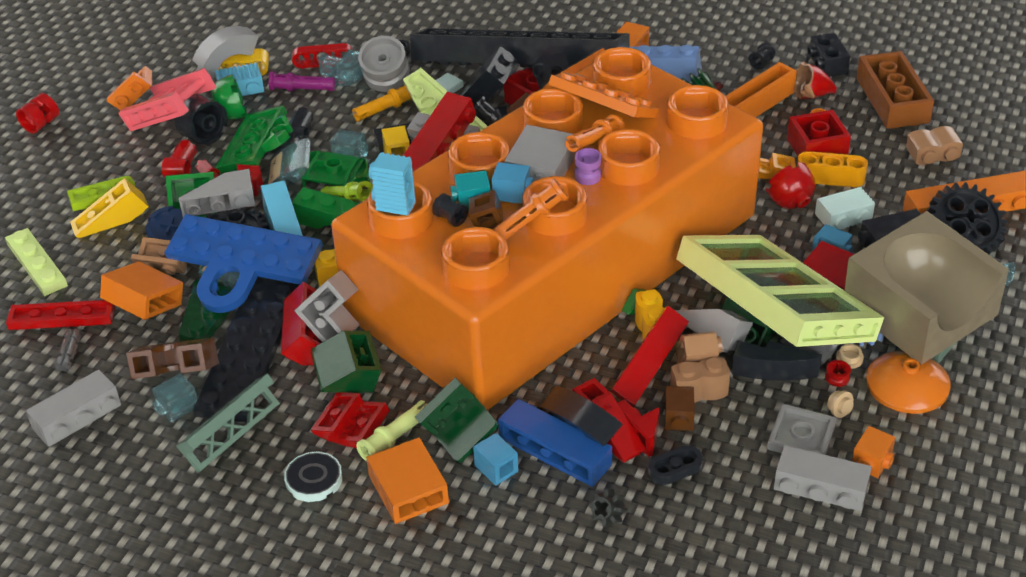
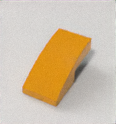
(777, 162)

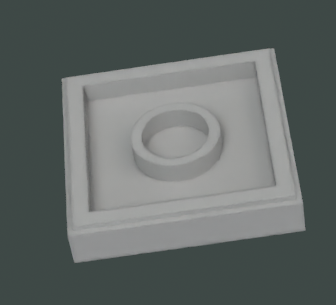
(801, 430)

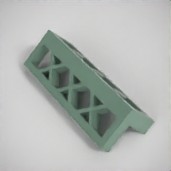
(225, 415)

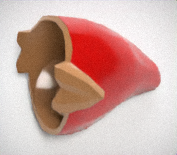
(812, 82)

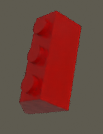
(296, 335)

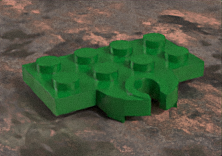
(254, 137)

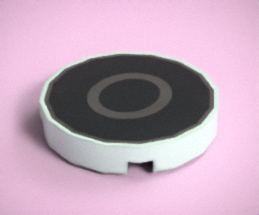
(313, 476)

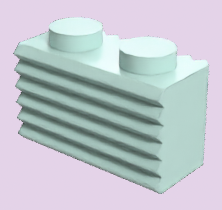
(845, 208)

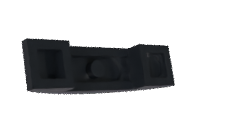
(580, 413)

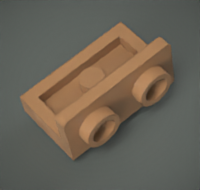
(153, 255)

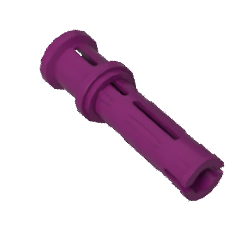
(291, 82)

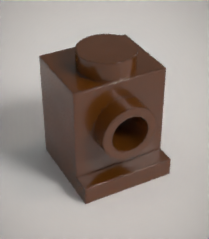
(486, 210)

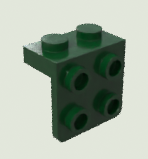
(457, 420)

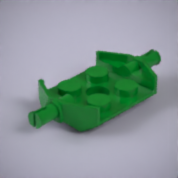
(335, 169)

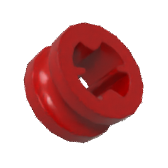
(838, 379)

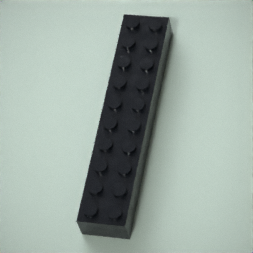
(526, 46)

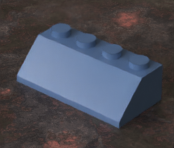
(674, 59)

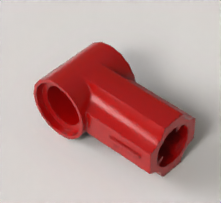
(180, 160)

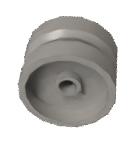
(383, 63)

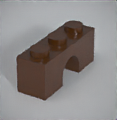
(167, 357)

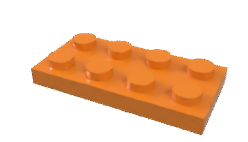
(599, 93)

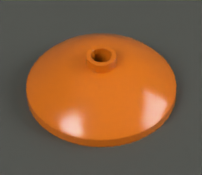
(906, 385)

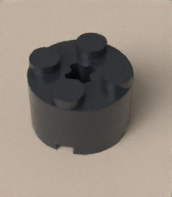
(203, 120)

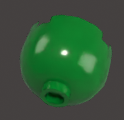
(230, 97)

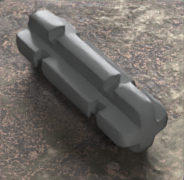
(67, 350)

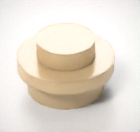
(850, 354)
(840, 403)

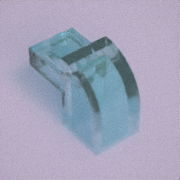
(344, 69)

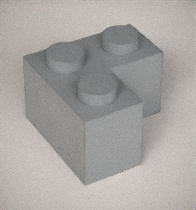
(324, 308)

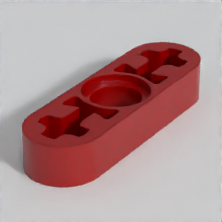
(307, 50)

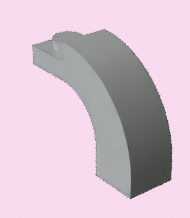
(222, 45)

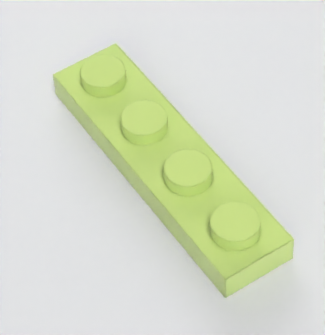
(36, 261)

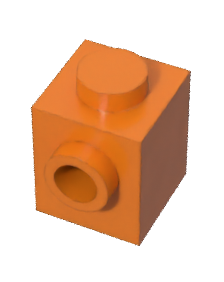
(875, 450)

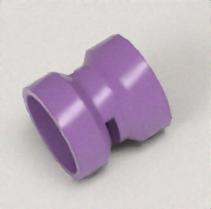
(588, 171)

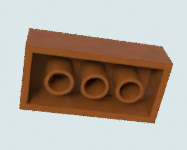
(894, 90)

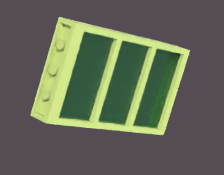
(780, 290)

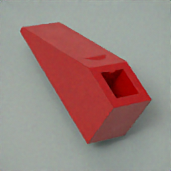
(625, 441)

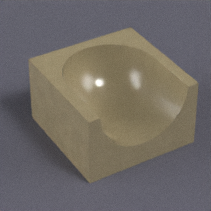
(927, 285)

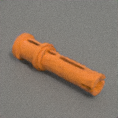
(595, 133)
(539, 204)

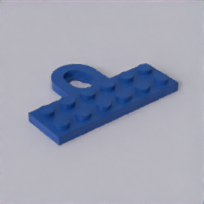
(243, 250)

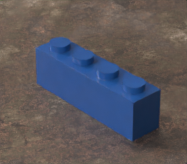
(555, 442)

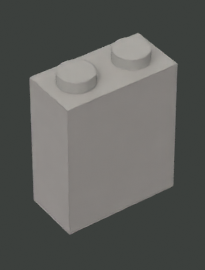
(542, 151)

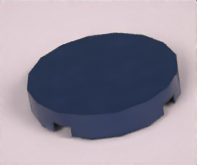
(164, 223)

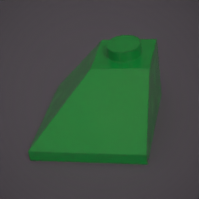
(182, 184)

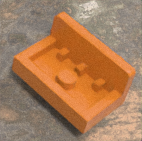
(131, 89)

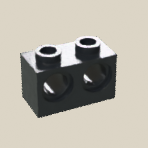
(829, 54)

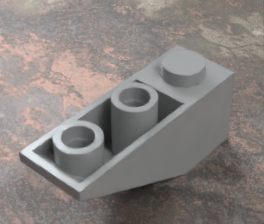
(222, 193)
(726, 324)

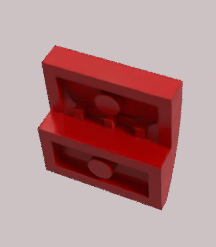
(349, 419)

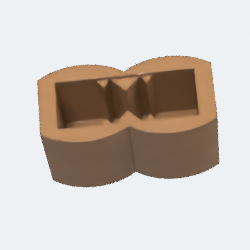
(934, 145)
(698, 347)
(708, 377)

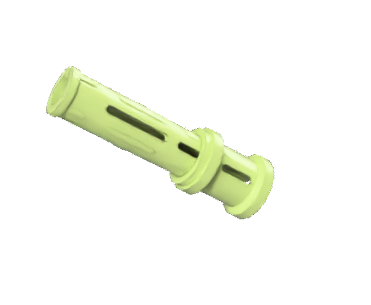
(385, 437)

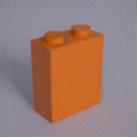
(141, 290)
(407, 480)

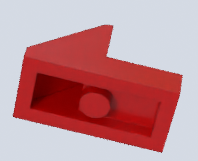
(644, 426)

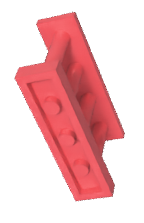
(167, 100)

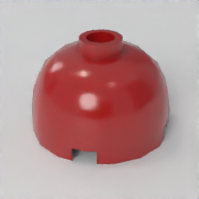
(792, 187)

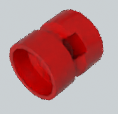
(37, 113)

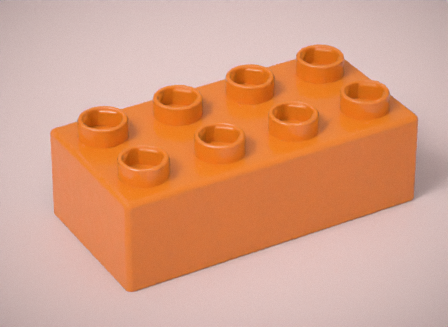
(510, 307)

